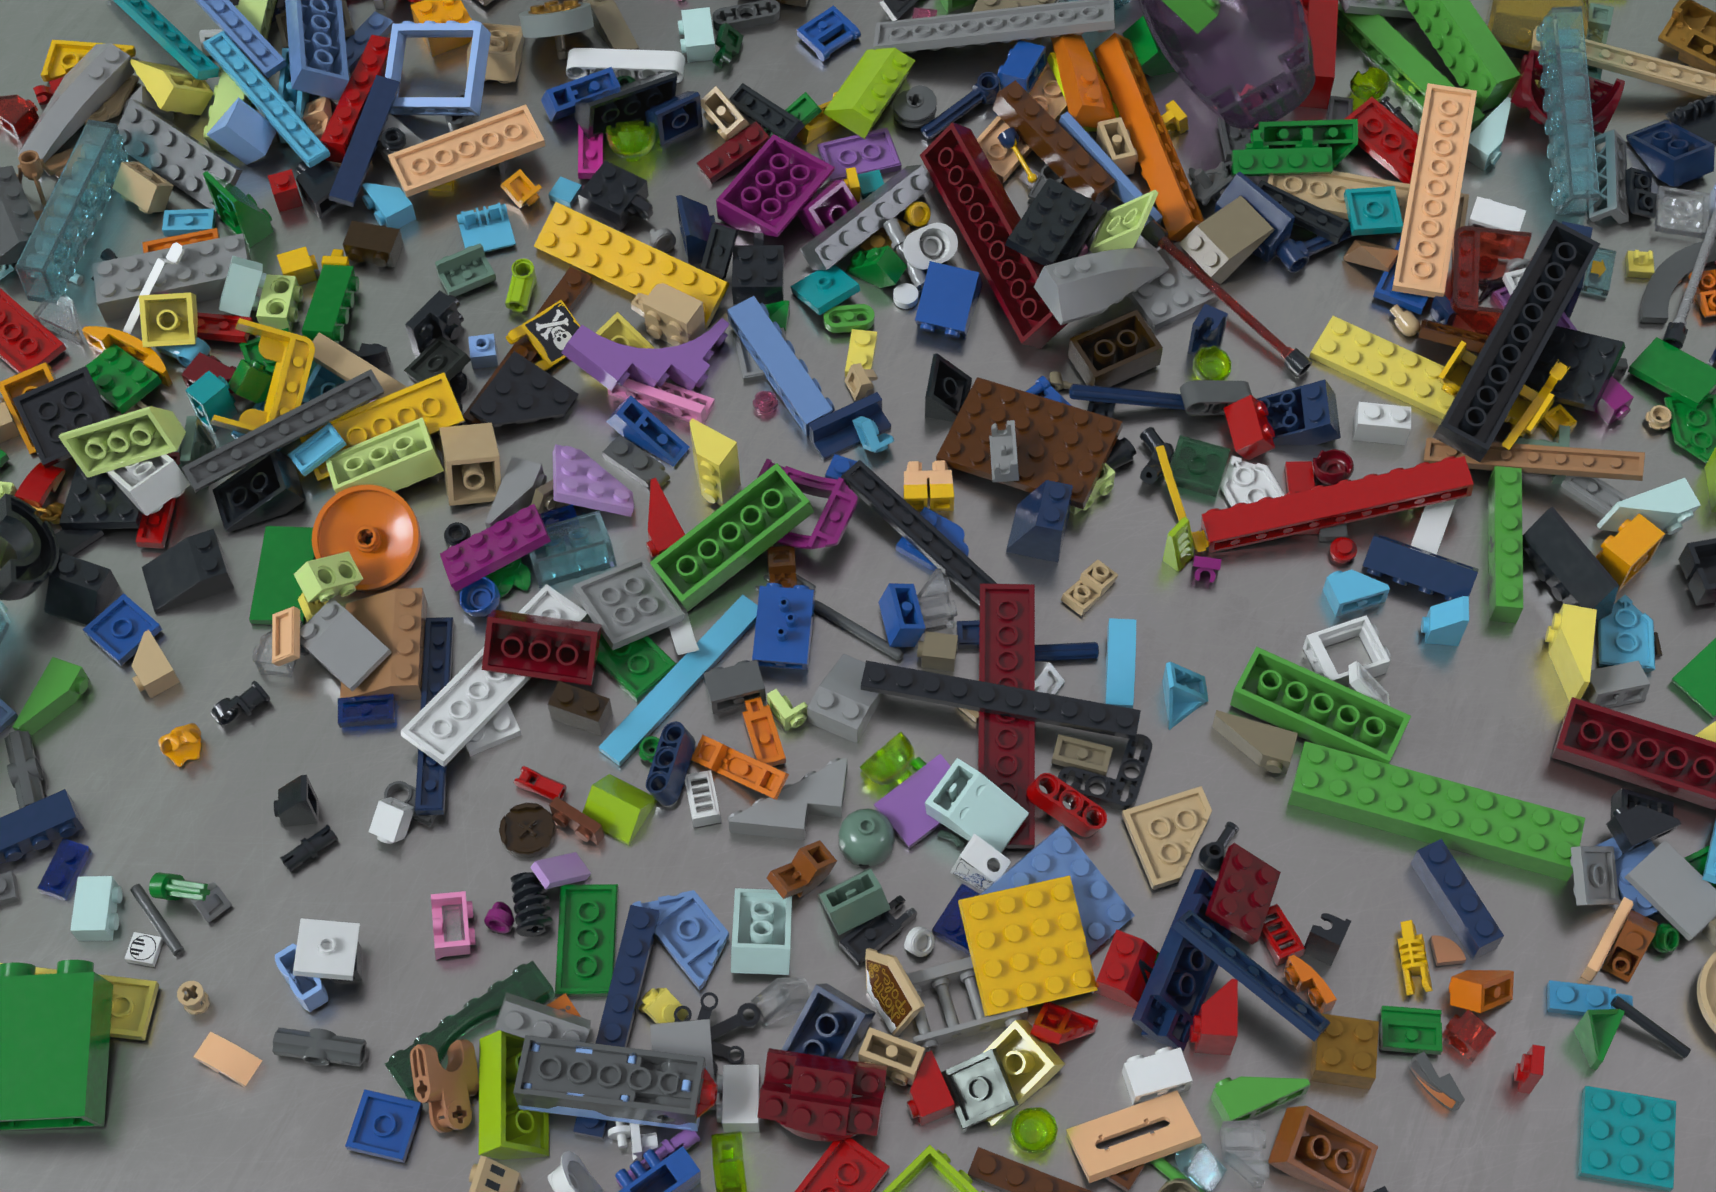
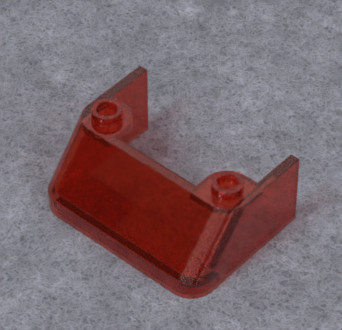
(1476, 252)

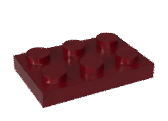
(1243, 893)

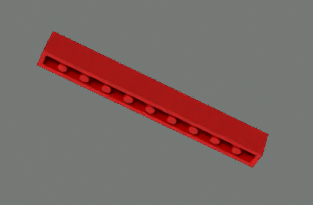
(1337, 504)

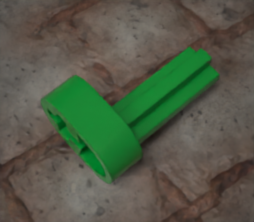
(173, 887)

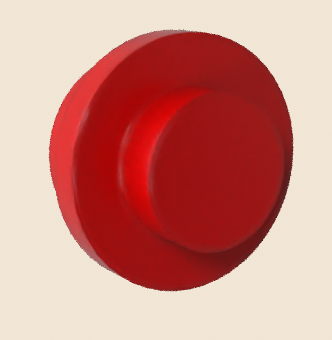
(1343, 550)

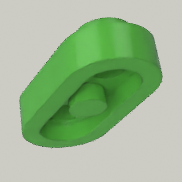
(848, 317)

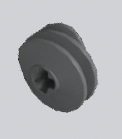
(915, 107)

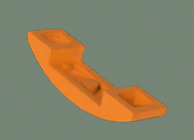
(739, 767)

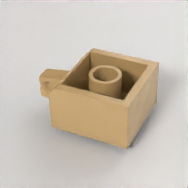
(670, 314)

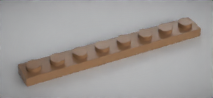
(1549, 460)

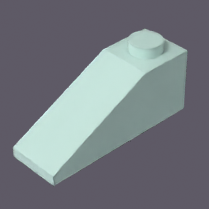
(1488, 137)

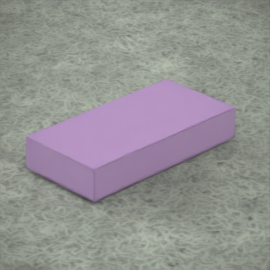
(560, 870)

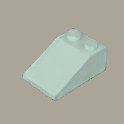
(1663, 506)
(761, 932)

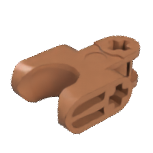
(446, 1089)

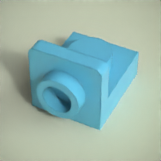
(868, 431)

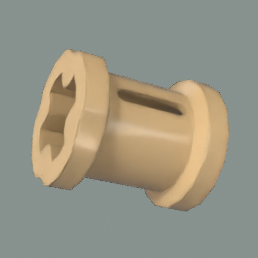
(195, 990)

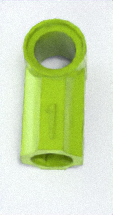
(521, 286)

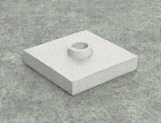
(326, 949)

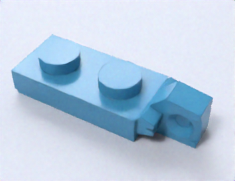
(1578, 998)

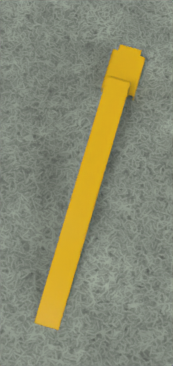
(1557, 373)
(1199, 538)

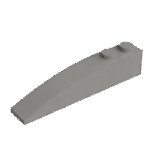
(78, 97)
(1096, 281)

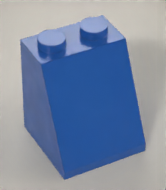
(948, 299)

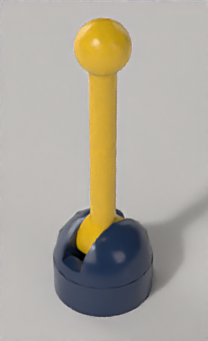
(1010, 139)

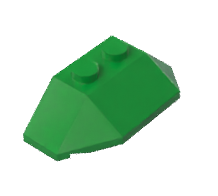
(1338, 134)

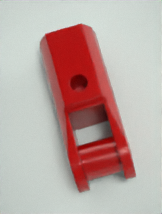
(543, 786)

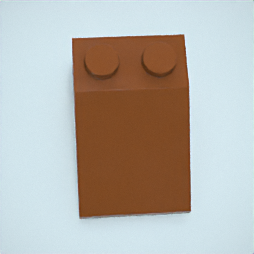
(1322, 1151)

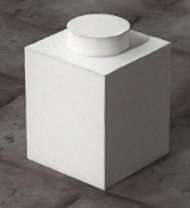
(391, 820)

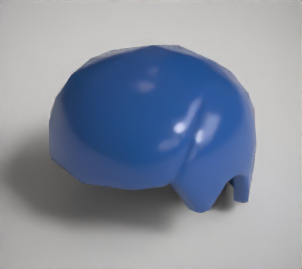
(480, 597)

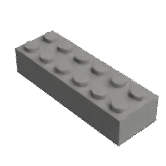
(200, 271)

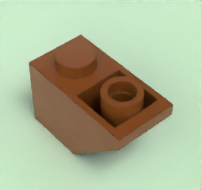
(1630, 945)

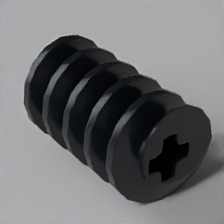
(529, 904)

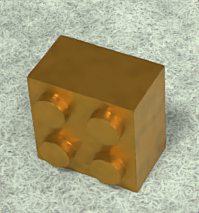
(1346, 1052)

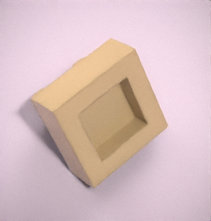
(860, 380)

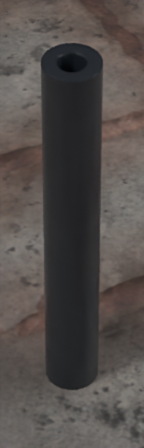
(1651, 1027)

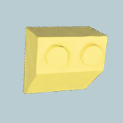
(168, 319)

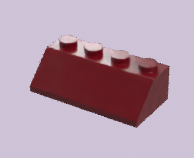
(541, 647)

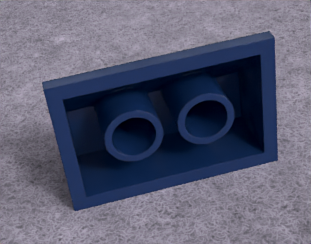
(1266, 206)

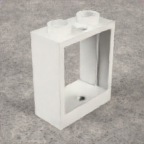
(1317, 655)

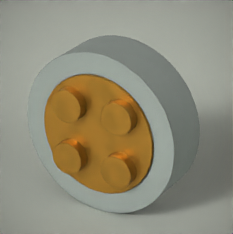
(556, 20)

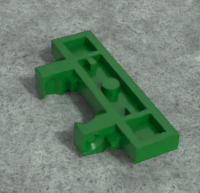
(1262, 161)

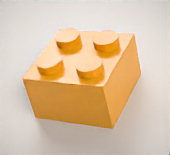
(441, 12)
(1630, 549)

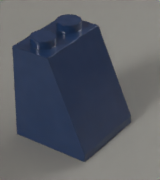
(1041, 522)

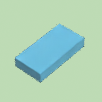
(317, 449)

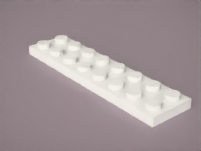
(477, 694)

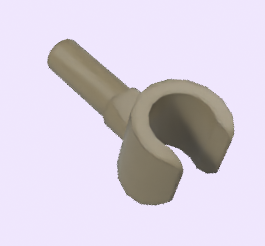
(1057, 382)

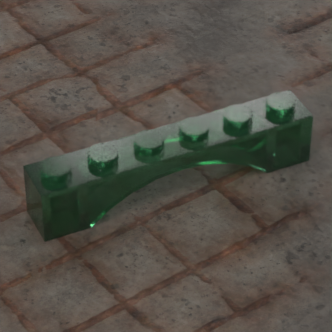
(525, 982)

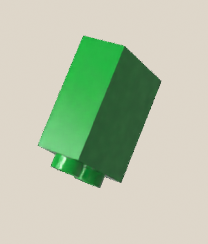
(53, 1046)

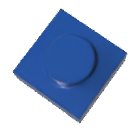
(838, 466)

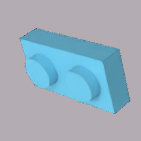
(187, 221)

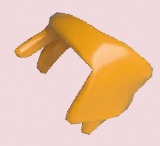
(182, 744)

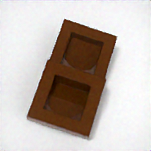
(782, 566)

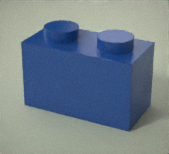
(1023, 64)
(901, 615)

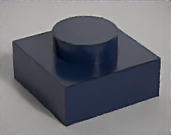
(1442, 311)

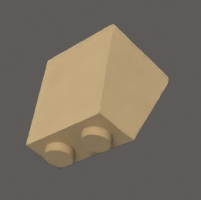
(470, 463)

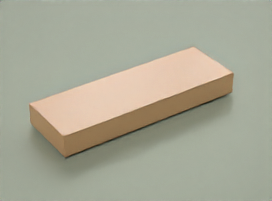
(1607, 939)

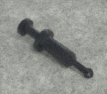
(1396, 111)

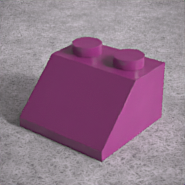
(826, 206)

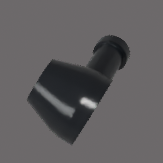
(1211, 862)

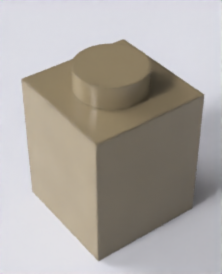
(938, 651)

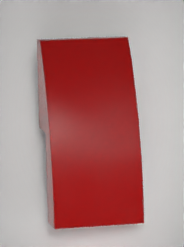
(39, 484)

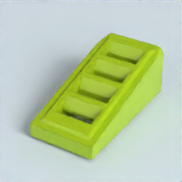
(1179, 545)

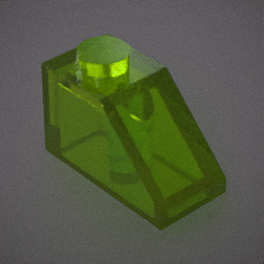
(728, 1162)

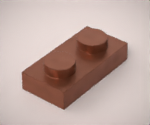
(584, 826)

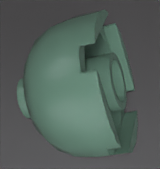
(866, 837)

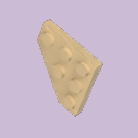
(1168, 833)

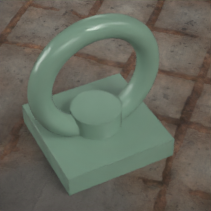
(195, 443)

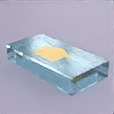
(1599, 272)

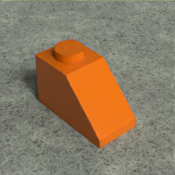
(1481, 989)

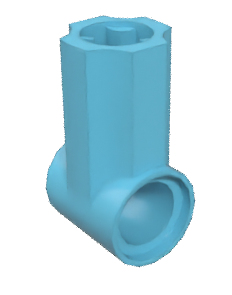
(185, 353)

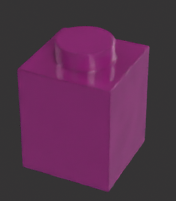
(1614, 402)

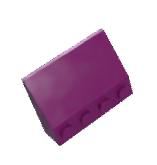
(772, 188)

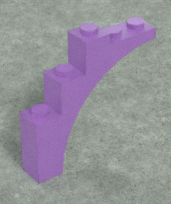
(615, 362)

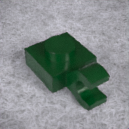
(729, 42)

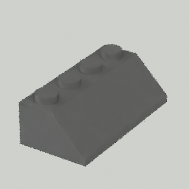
(16, 217)

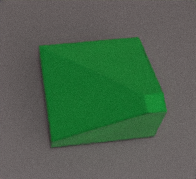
(779, 312)

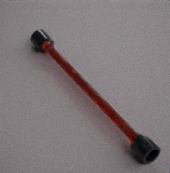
(1294, 359)

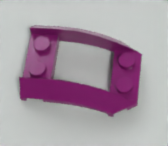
(835, 514)

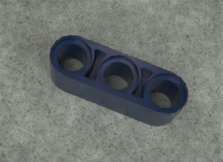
(670, 763)

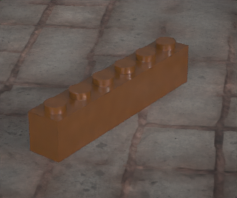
(1052, 143)

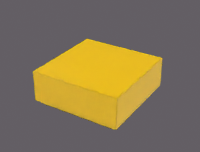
(1556, 417)

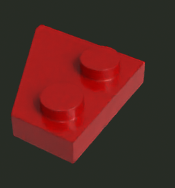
(1061, 1024)

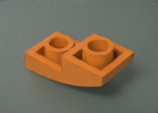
(1706, 293)
(1305, 977)

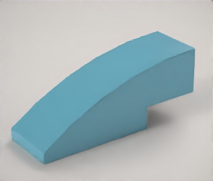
(1120, 662)

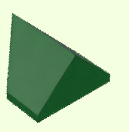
(1596, 1033)

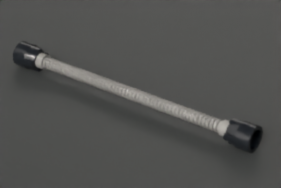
(1676, 331)

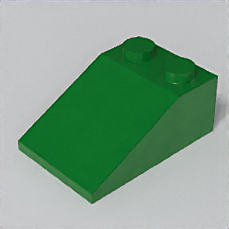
(239, 210)

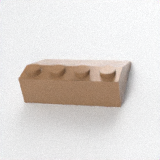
(399, 623)

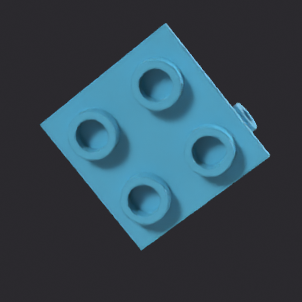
(486, 227)

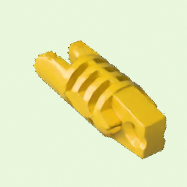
(1413, 957)

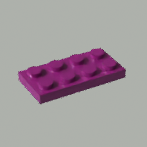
(494, 547)

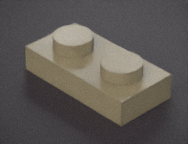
(1082, 754)

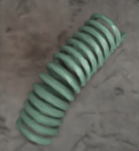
(955, 840)

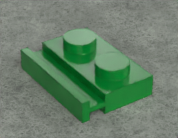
(1411, 1030)

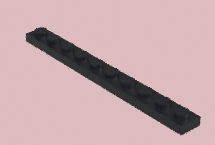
(1000, 700)

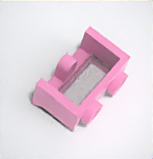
(450, 924)

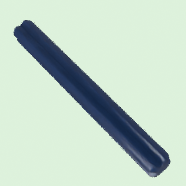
(1126, 396)

